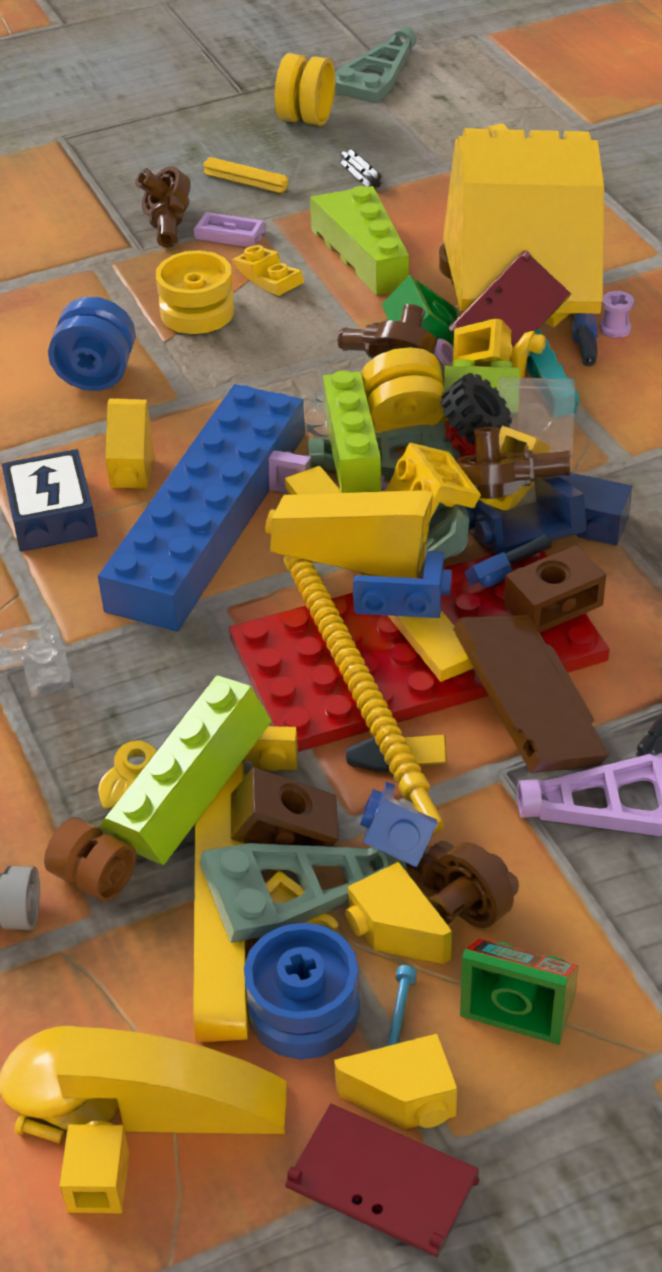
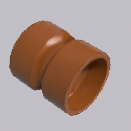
(90, 859)

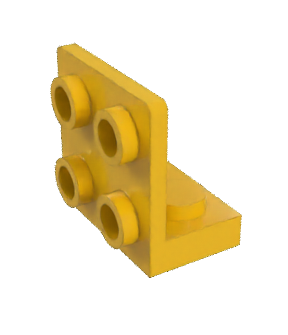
(436, 472)

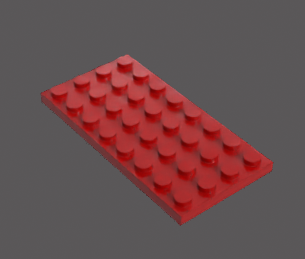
(306, 691)

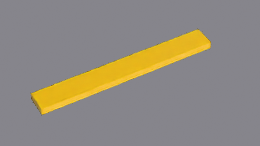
(430, 637)

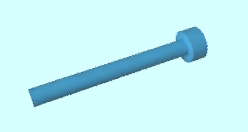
(405, 976)

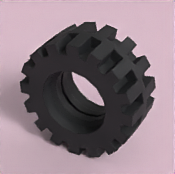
(474, 405)

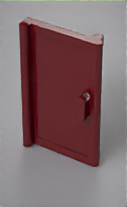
(524, 303)
(387, 1171)

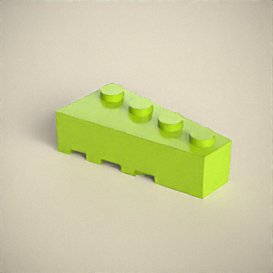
(363, 235)

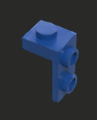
(405, 595)
(395, 826)

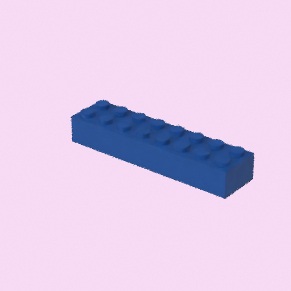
(200, 509)

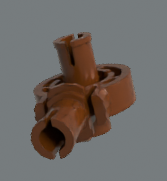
(165, 201)
(389, 334)
(504, 473)
(463, 877)

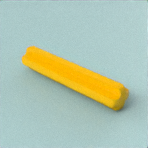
(246, 175)

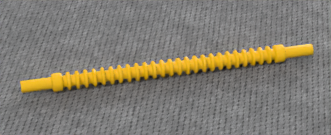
(364, 691)

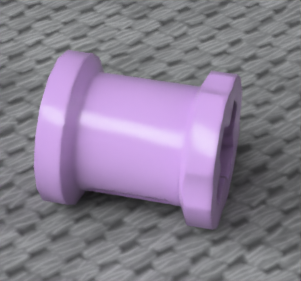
(616, 315)

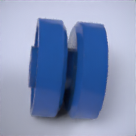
(92, 343)
(302, 990)

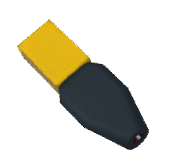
(426, 749)

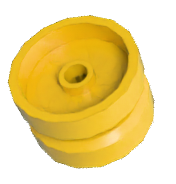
(305, 89)
(195, 292)
(404, 389)

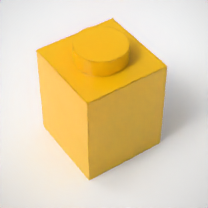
(95, 1168)

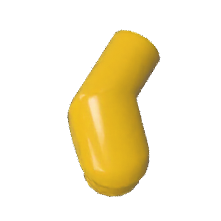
(528, 343)

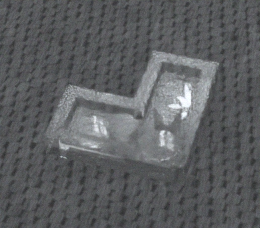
(41, 655)

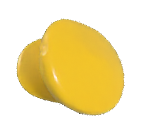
(33, 1090)

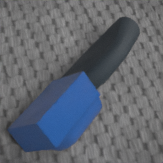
(585, 333)
(495, 568)

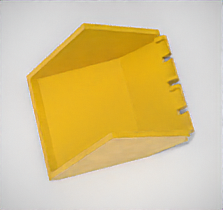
(527, 197)

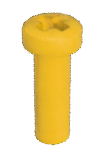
(25, 1125)

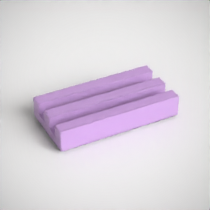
(229, 229)

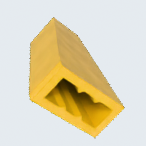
(355, 531)

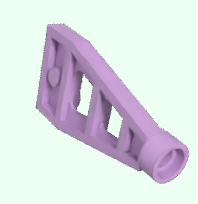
(609, 777)

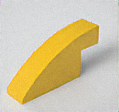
(170, 1083)

